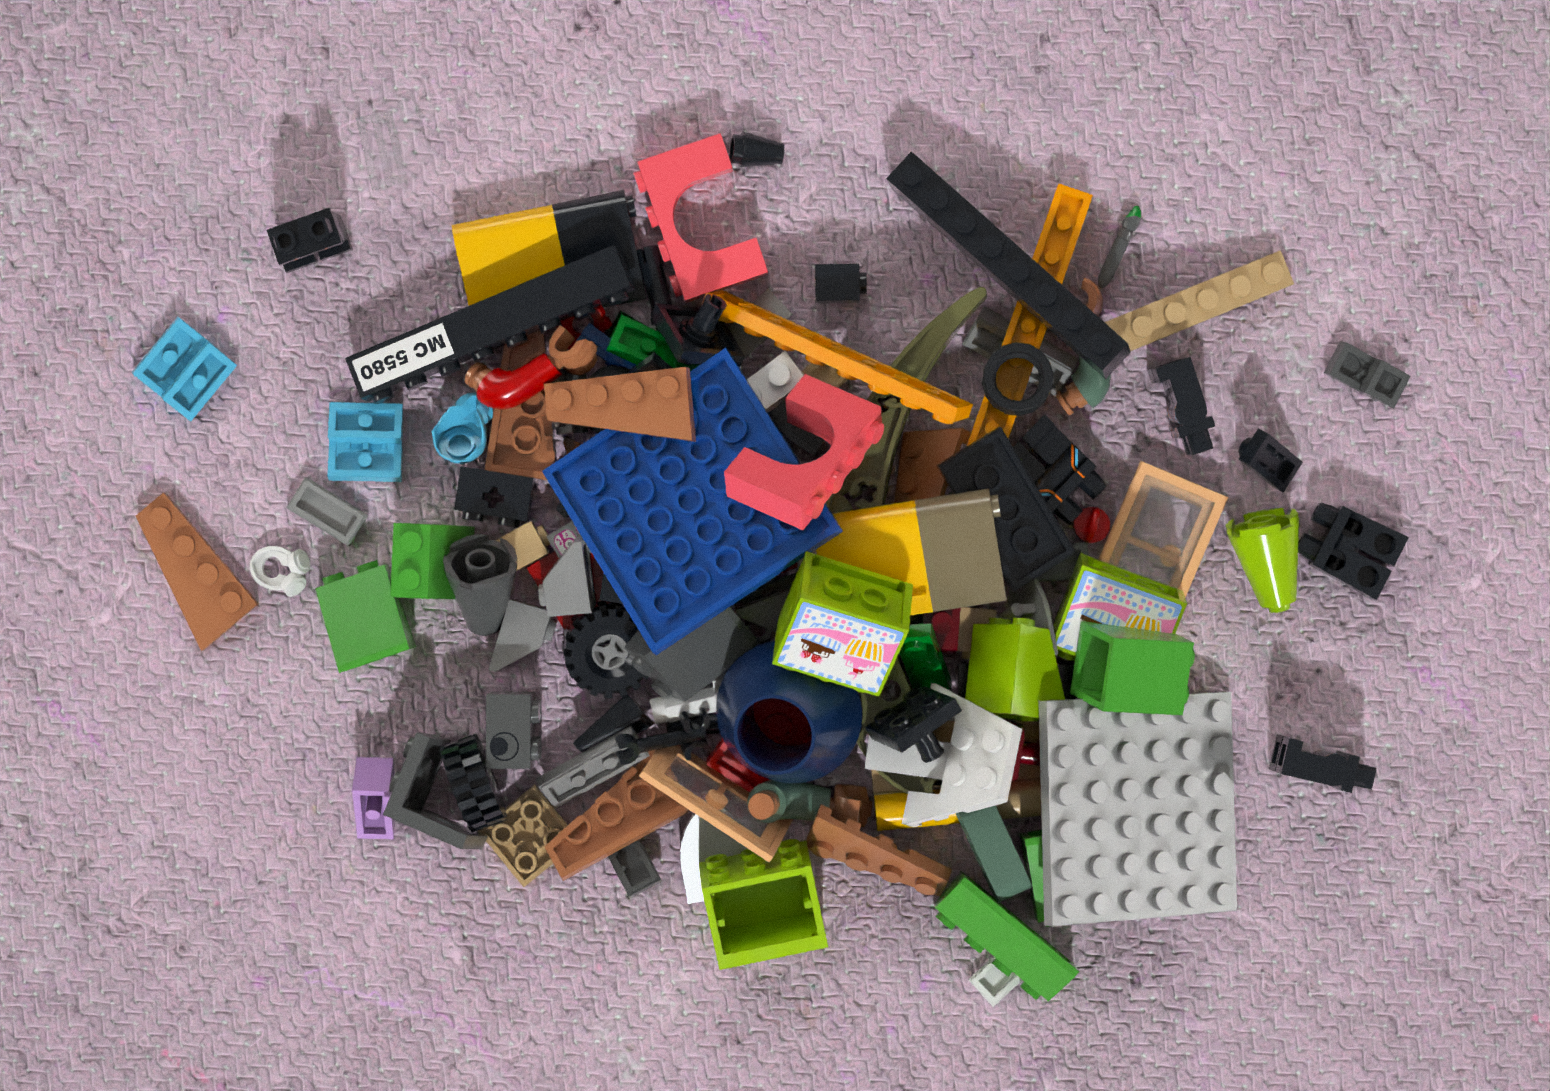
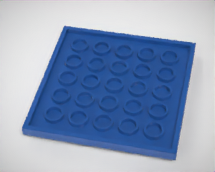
(663, 515)

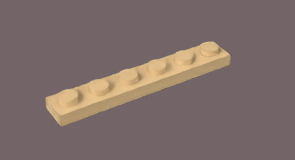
(1203, 301)

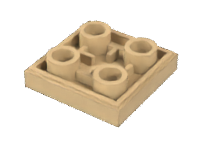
(525, 833)

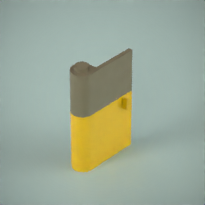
(934, 543)

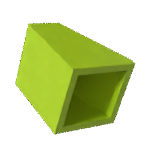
(1012, 668)

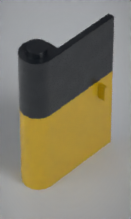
(531, 242)

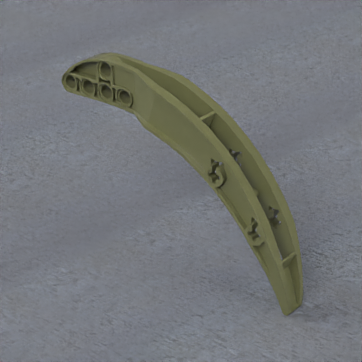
(875, 471)

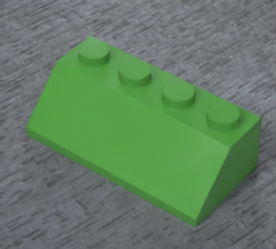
(1004, 936)

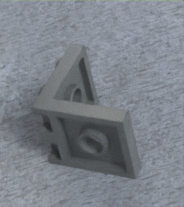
(411, 790)

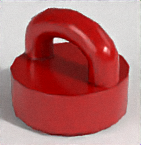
(1091, 525)

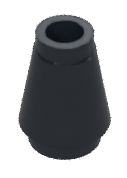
(753, 150)

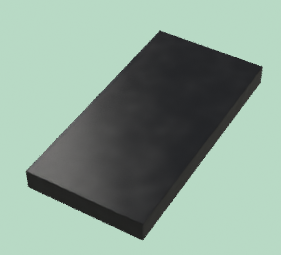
(1027, 530)

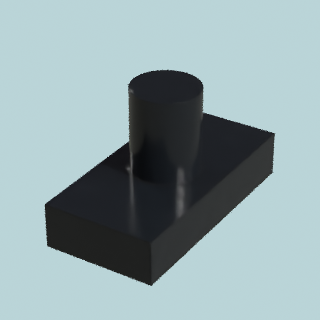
(1269, 459)

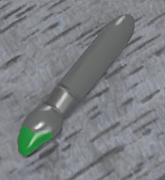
(1120, 244)

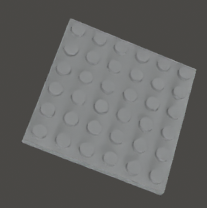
(1137, 811)

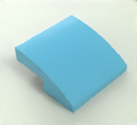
(184, 368)
(365, 442)

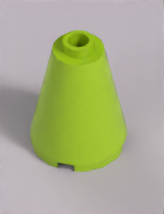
(1268, 555)

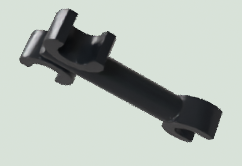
(689, 738)

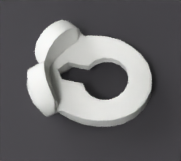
(296, 561)

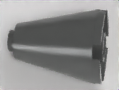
(481, 580)

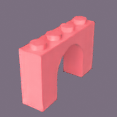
(665, 180)
(801, 490)

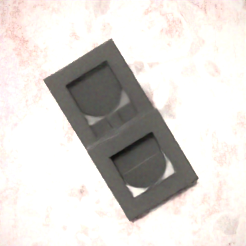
(1367, 374)

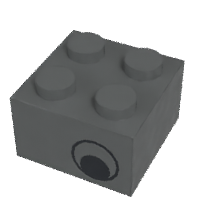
(511, 730)

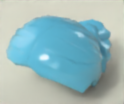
(462, 430)

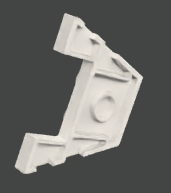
(976, 766)

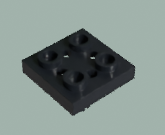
(696, 332)
(914, 722)

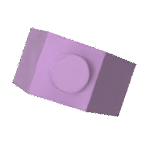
(371, 797)

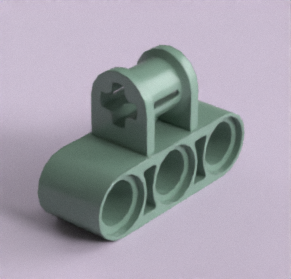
(995, 852)

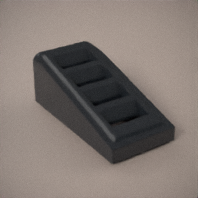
(618, 717)

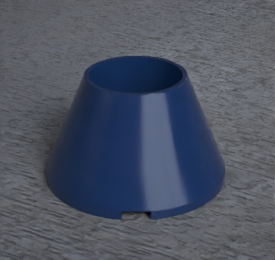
(830, 708)

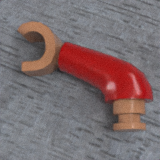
(511, 388)

